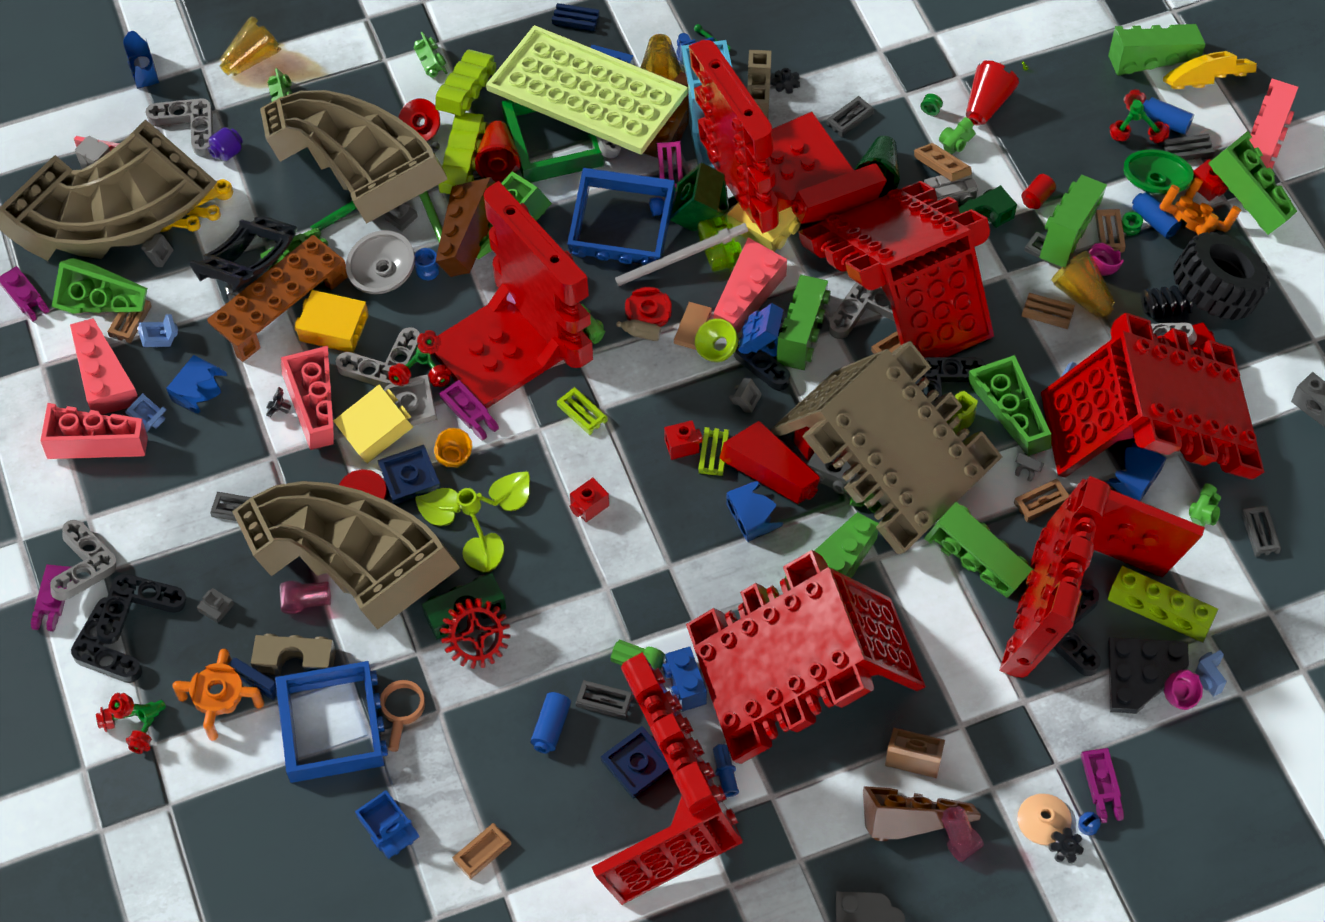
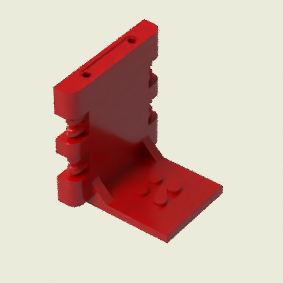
(759, 162)
(920, 258)
(516, 342)
(1155, 393)
(1087, 522)
(796, 647)
(701, 822)

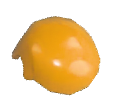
(453, 447)

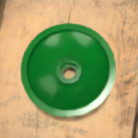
(1157, 170)

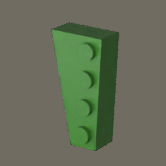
(1253, 183)

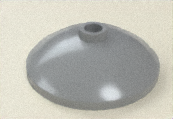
(380, 252)

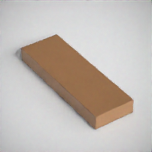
(942, 162)

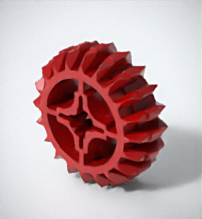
(478, 645)

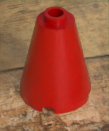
(989, 91)
(497, 153)

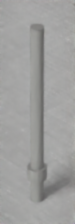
(724, 236)

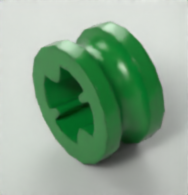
(931, 104)
(1133, 217)

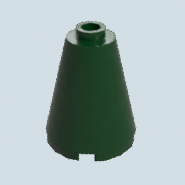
(885, 155)

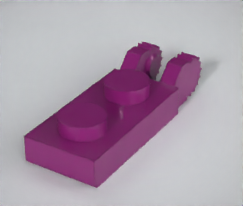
(22, 292)
(468, 409)
(45, 602)
(1102, 782)

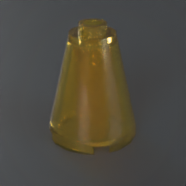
(248, 48)
(661, 57)
(1085, 285)

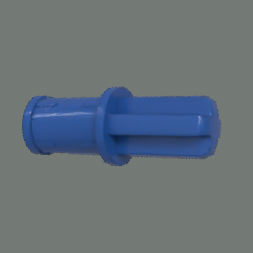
(725, 770)

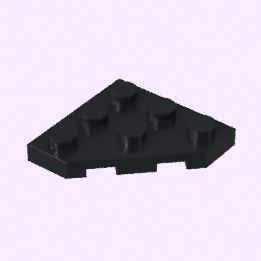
(1140, 670)

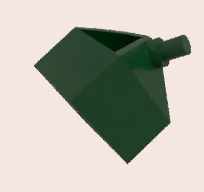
(700, 197)

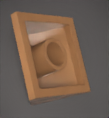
(914, 752)

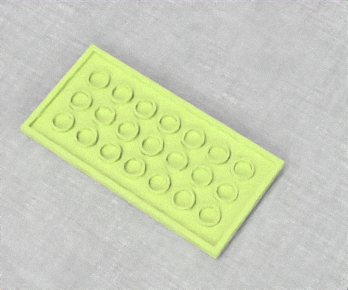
(587, 89)

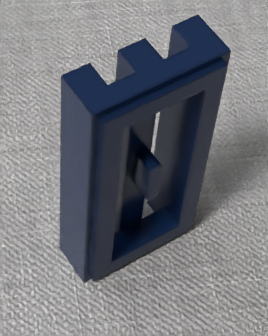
(576, 14)
(254, 678)

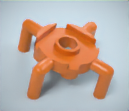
(1198, 217)
(220, 703)

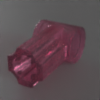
(297, 596)
(963, 838)

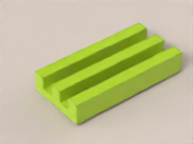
(594, 424)
(715, 434)

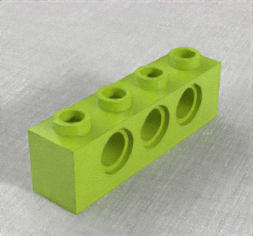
(1162, 604)

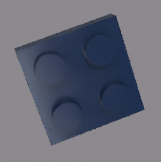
(409, 474)
(636, 762)

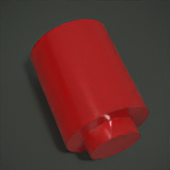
(1038, 191)

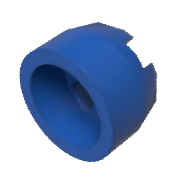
(656, 205)
(1093, 827)

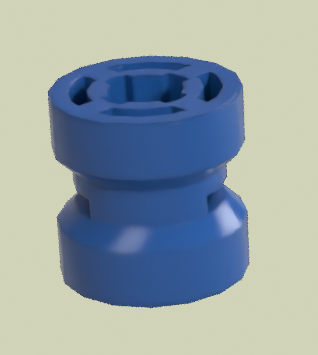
(425, 264)

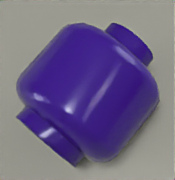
(225, 144)

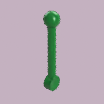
(698, 29)

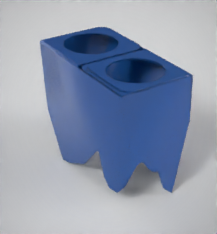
(136, 47)
(195, 384)
(1141, 471)
(751, 511)

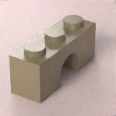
(759, 78)
(273, 651)

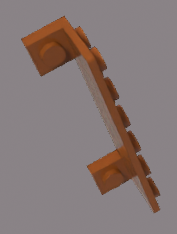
(277, 292)

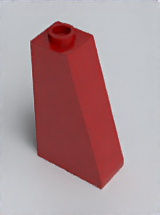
(838, 194)
(770, 462)

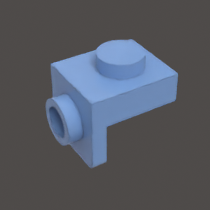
(158, 333)
(147, 411)
(1209, 674)

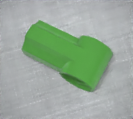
(623, 651)

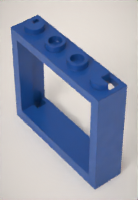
(626, 183)
(320, 679)

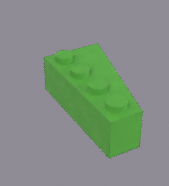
(1154, 47)
(1071, 219)
(802, 322)
(1011, 401)
(849, 544)
(979, 549)

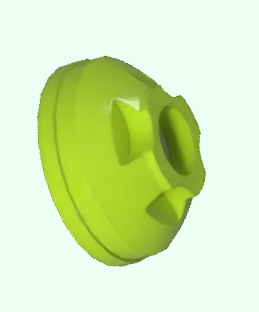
(709, 334)

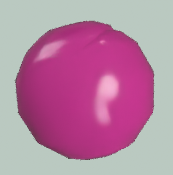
(1106, 258)
(1183, 689)

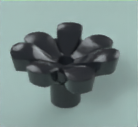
(786, 80)
(277, 403)
(1062, 847)

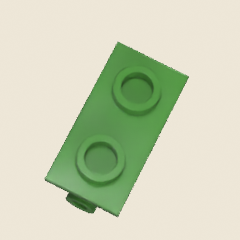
(427, 49)
(279, 85)

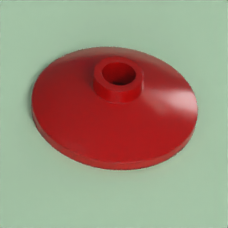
(421, 109)

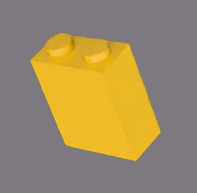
(331, 321)

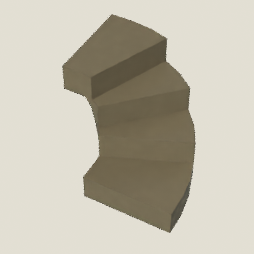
(363, 145)
(109, 203)
(354, 537)

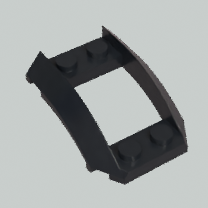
(220, 262)

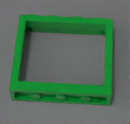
(551, 167)

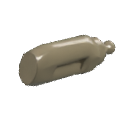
(641, 329)

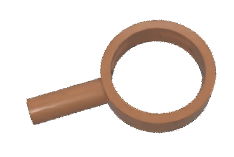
(398, 722)

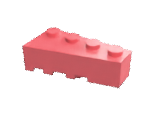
(1271, 120)
(750, 284)
(102, 375)
(310, 391)
(91, 435)

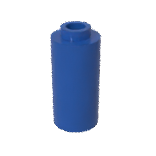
(1177, 118)
(1150, 211)
(550, 722)

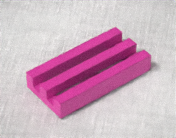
(668, 145)

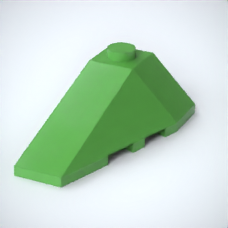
(524, 193)
(90, 288)

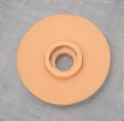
(1038, 828)

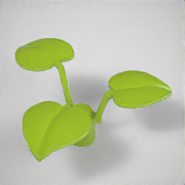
(442, 504)

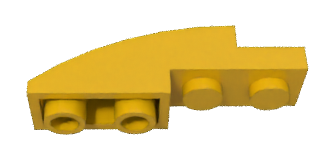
(1207, 67)

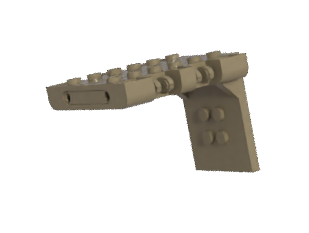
(893, 441)

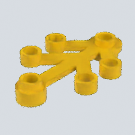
(222, 190)

